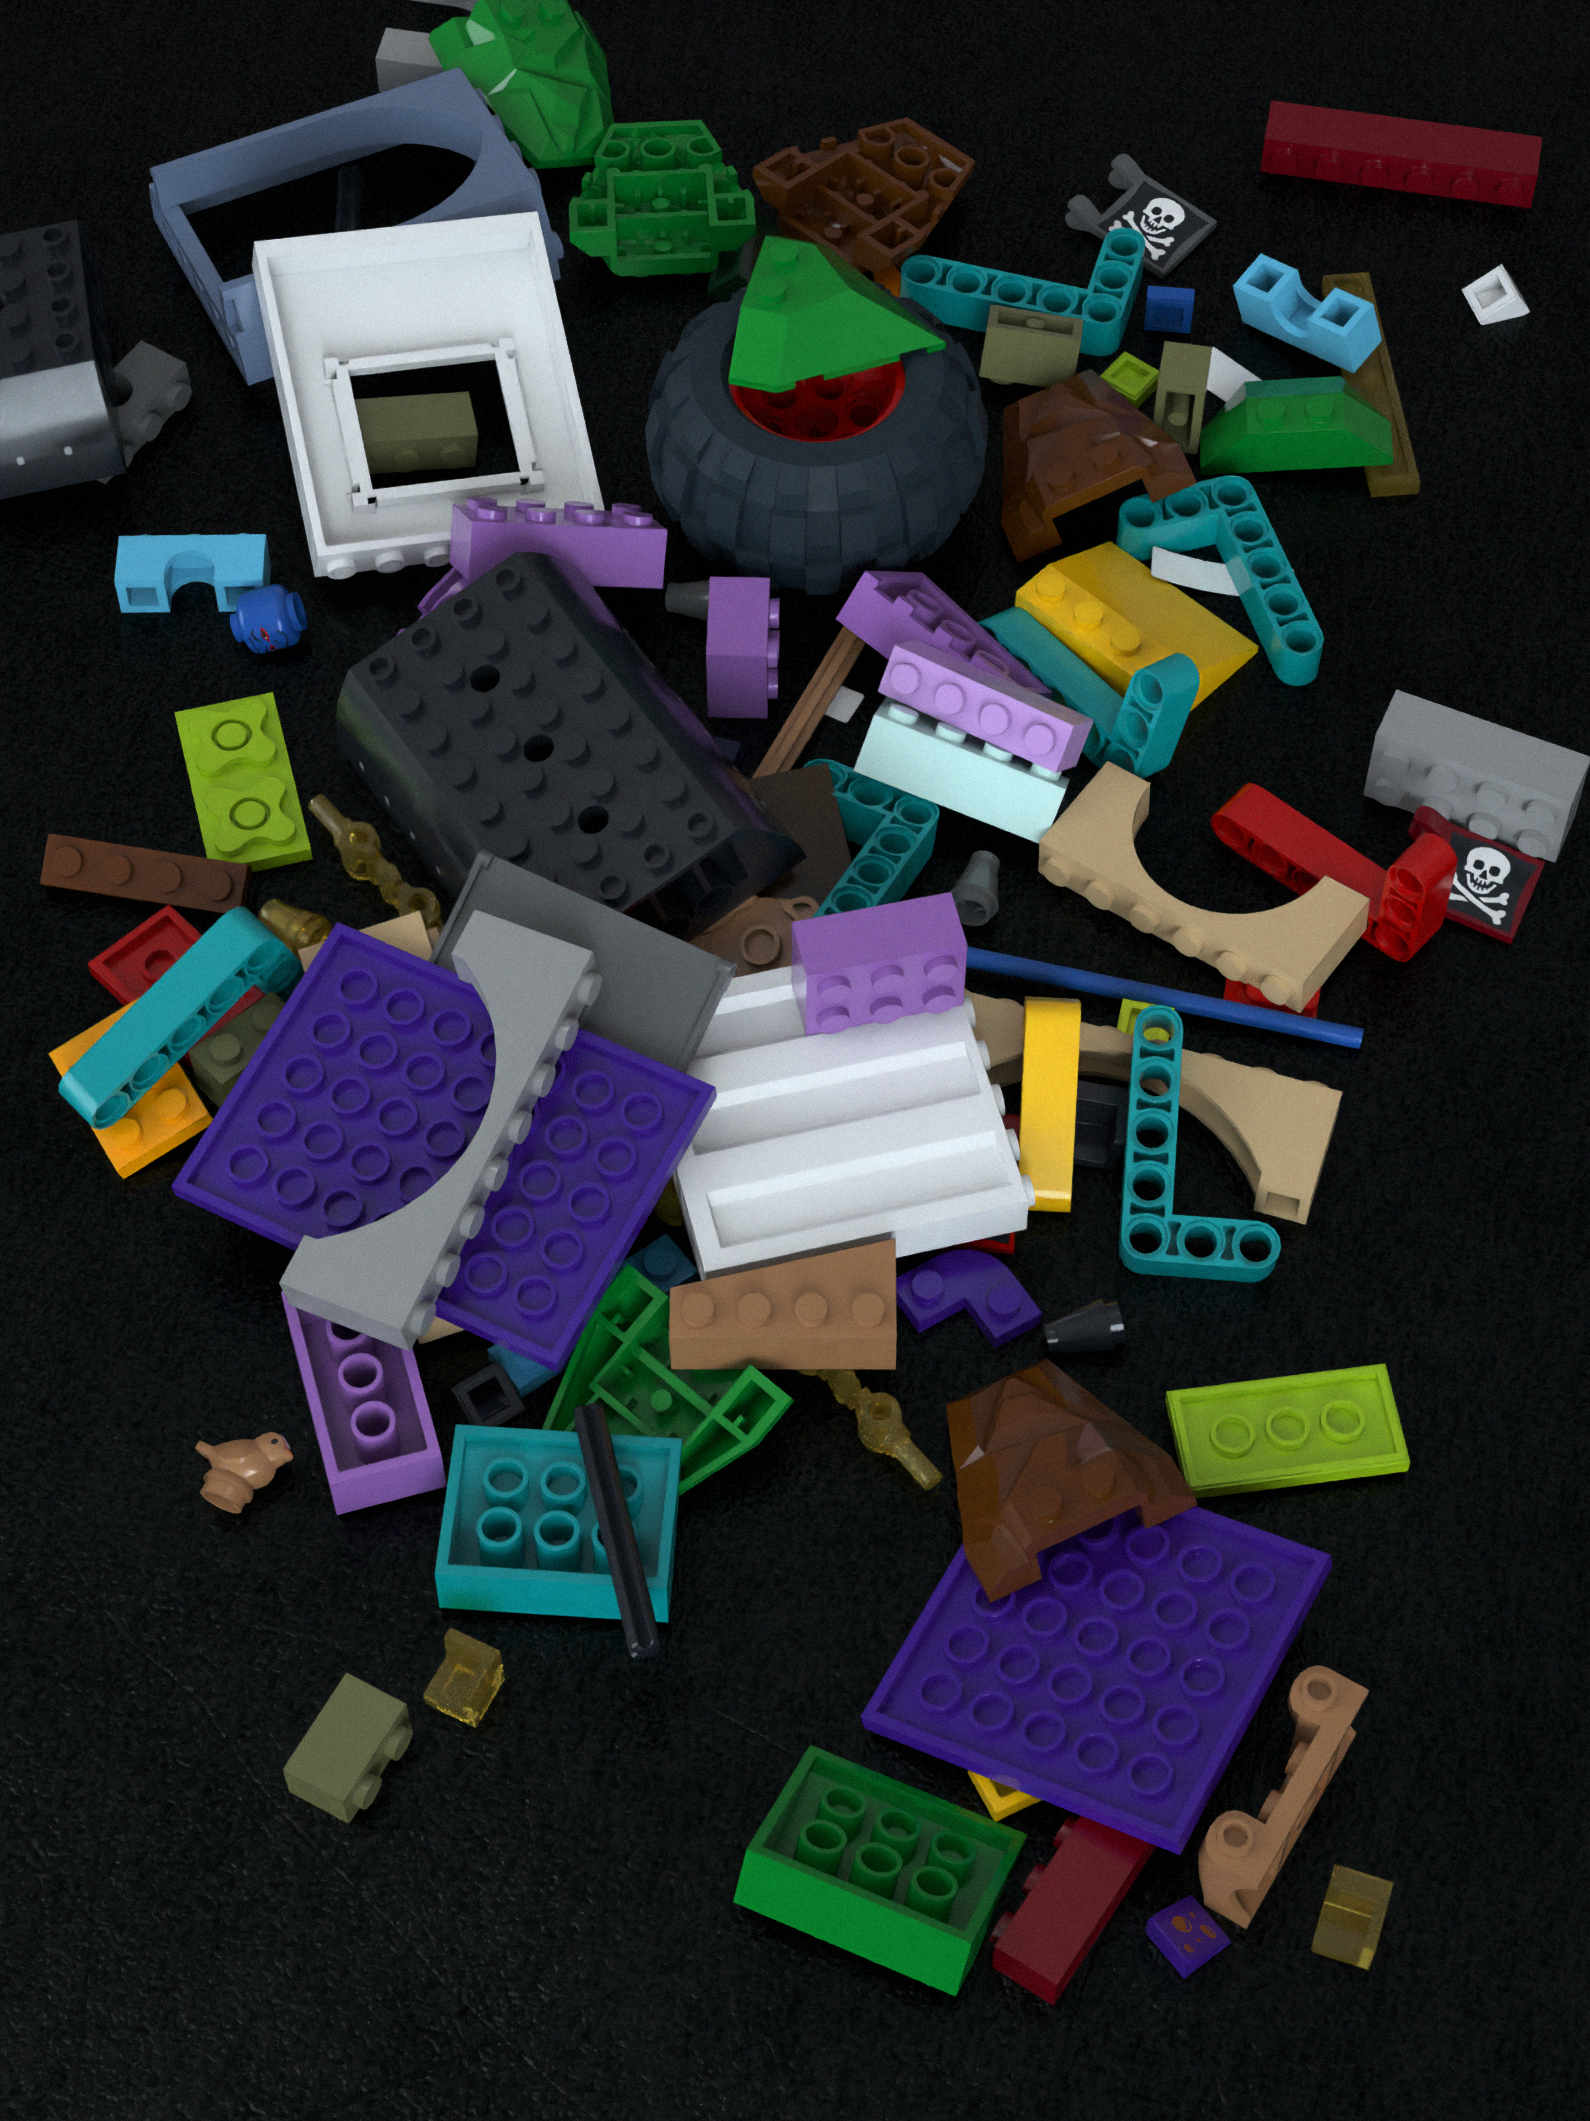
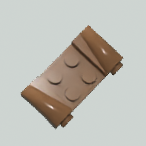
(1246, 1853)

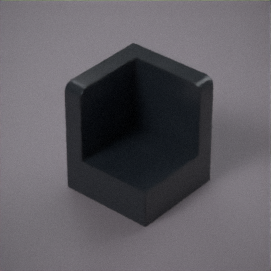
(1100, 1125)

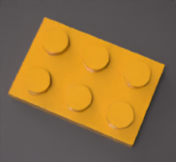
(157, 1122)

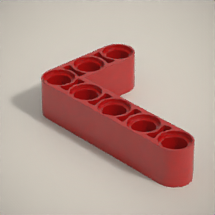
(1404, 901)

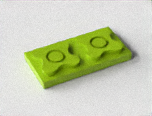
(243, 783)
(1287, 1431)

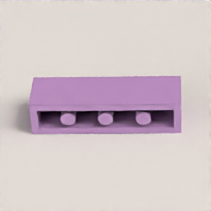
(985, 705)

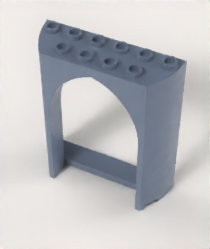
(430, 112)

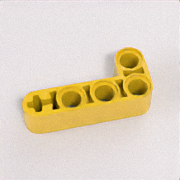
(1049, 1098)

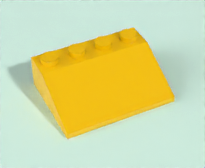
(1125, 619)

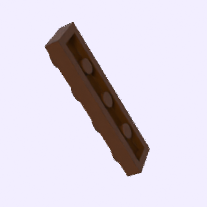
(144, 874)

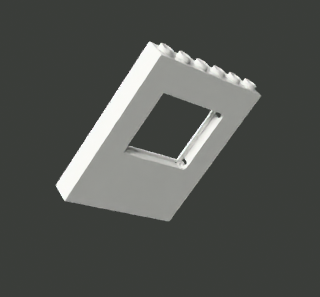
(405, 304)

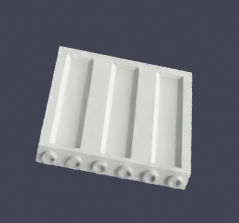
(843, 1136)

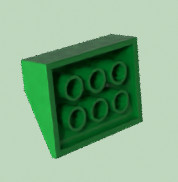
(879, 1869)

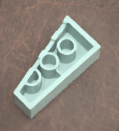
(960, 771)

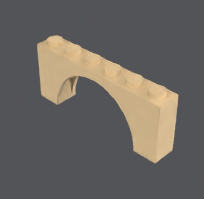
(1277, 950)

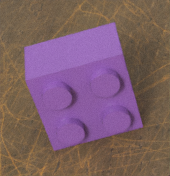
(741, 647)

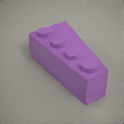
(908, 607)

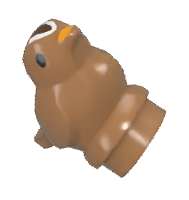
(241, 1468)

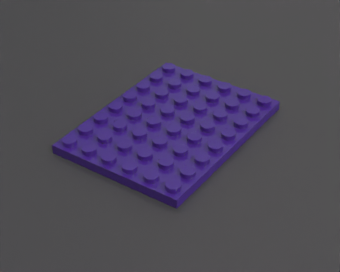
(377, 1095)

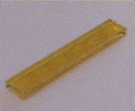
(1378, 386)

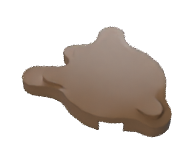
(757, 933)

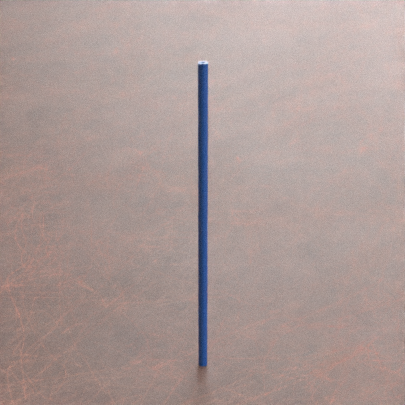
(1153, 994)

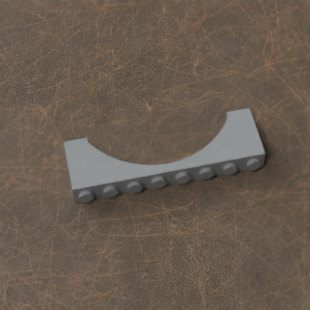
(393, 1269)

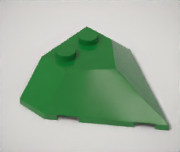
(816, 317)

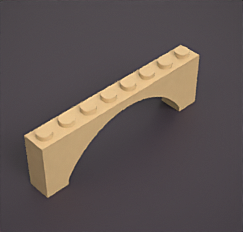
(1266, 1120)

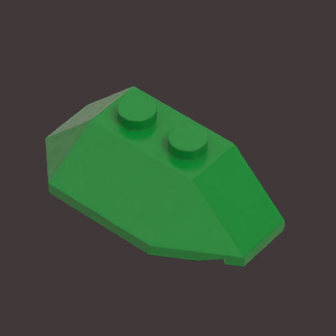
(1295, 428)

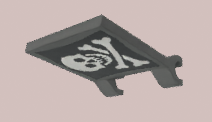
(1162, 217)

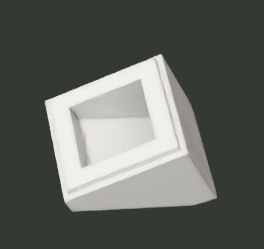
(1495, 297)

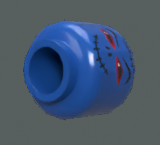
(268, 619)

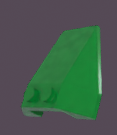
(628, 1371)

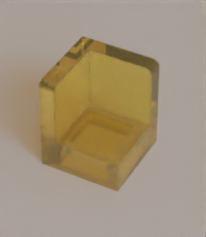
(465, 1678)
(1352, 1916)

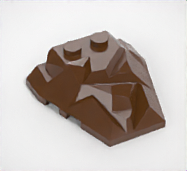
(866, 196)
(1074, 448)
(1045, 1464)

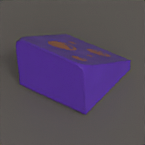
(1186, 1935)

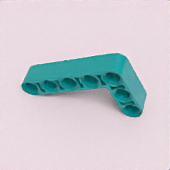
(963, 292)
(1232, 517)
(1128, 732)
(895, 834)
(177, 1014)
(1158, 1167)

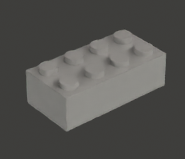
(1476, 775)

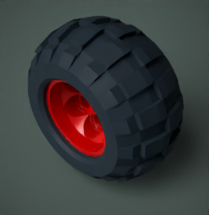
(816, 475)

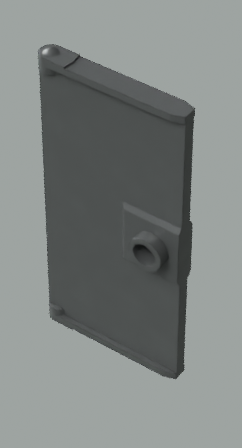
(653, 986)

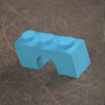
(1336, 330)
(157, 565)

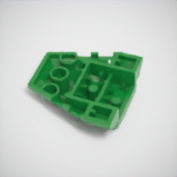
(536, 73)
(660, 201)

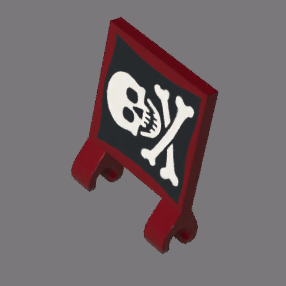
(1489, 880)

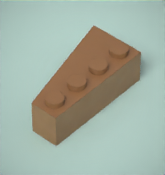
(791, 1315)

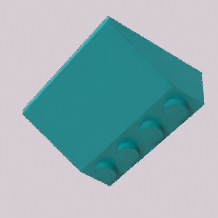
(527, 1530)

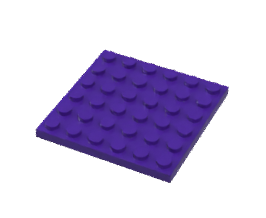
(1112, 1673)

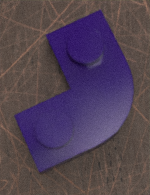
(970, 1282)

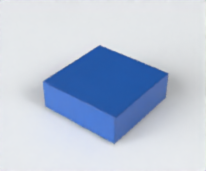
(1169, 309)

